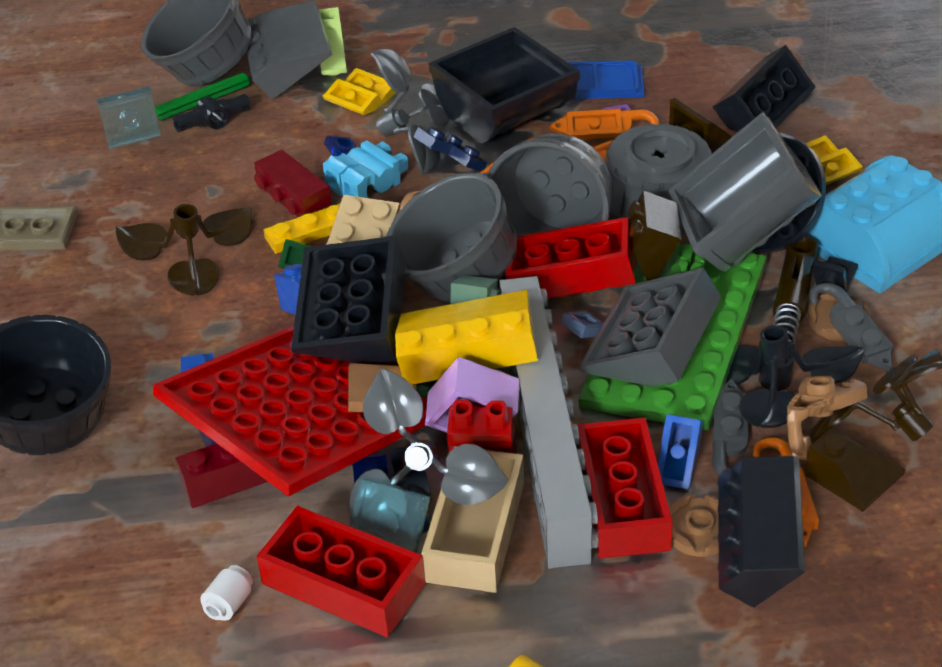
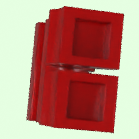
(486, 426)

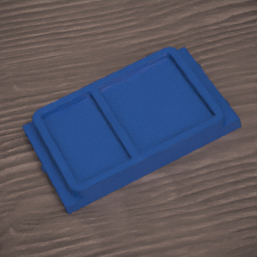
(609, 79)

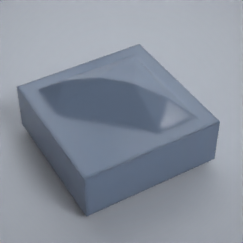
(582, 323)

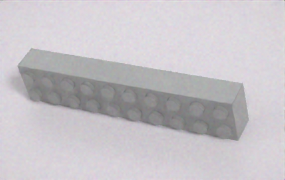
(551, 442)

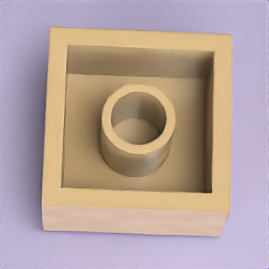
(362, 219)

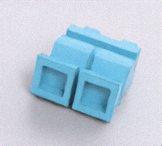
(364, 167)

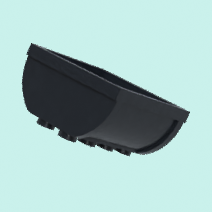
(501, 83)

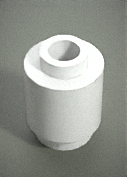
(226, 593)

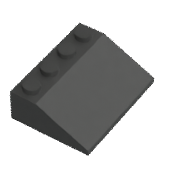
(286, 46)
(653, 329)

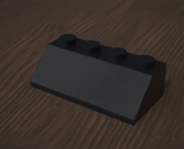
(769, 87)
(760, 527)

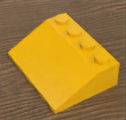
(484, 330)

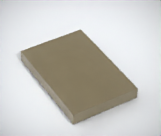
(36, 227)

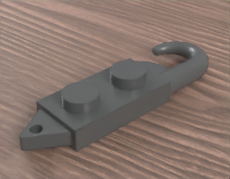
(856, 326)
(729, 427)

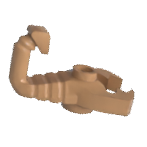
(818, 398)

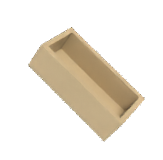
(471, 541)

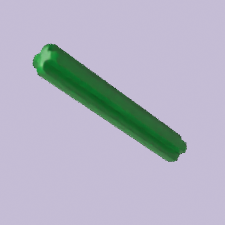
(191, 99)

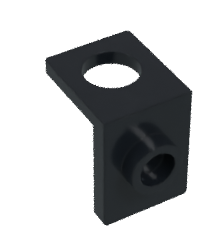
(835, 272)

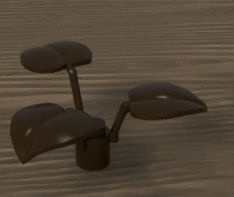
(191, 276)
(907, 414)

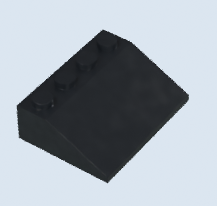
(350, 301)

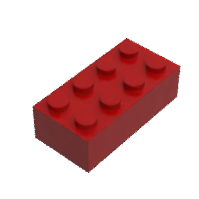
(577, 258)
(625, 488)
(342, 570)

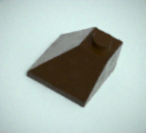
(850, 469)

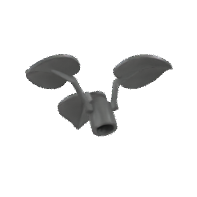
(394, 121)
(470, 469)

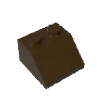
(687, 118)
(654, 232)

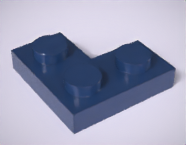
(451, 146)

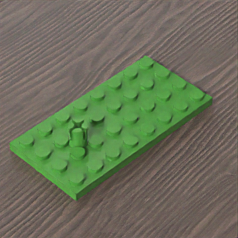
(711, 361)

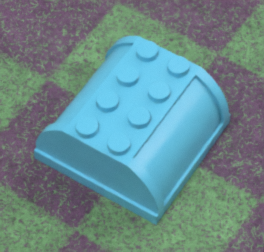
(882, 222)

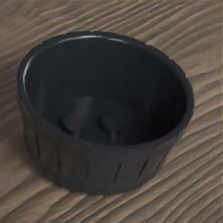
(50, 383)

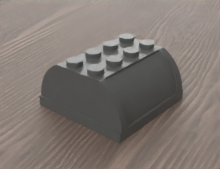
(742, 194)

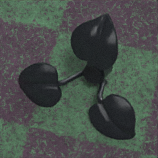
(767, 407)

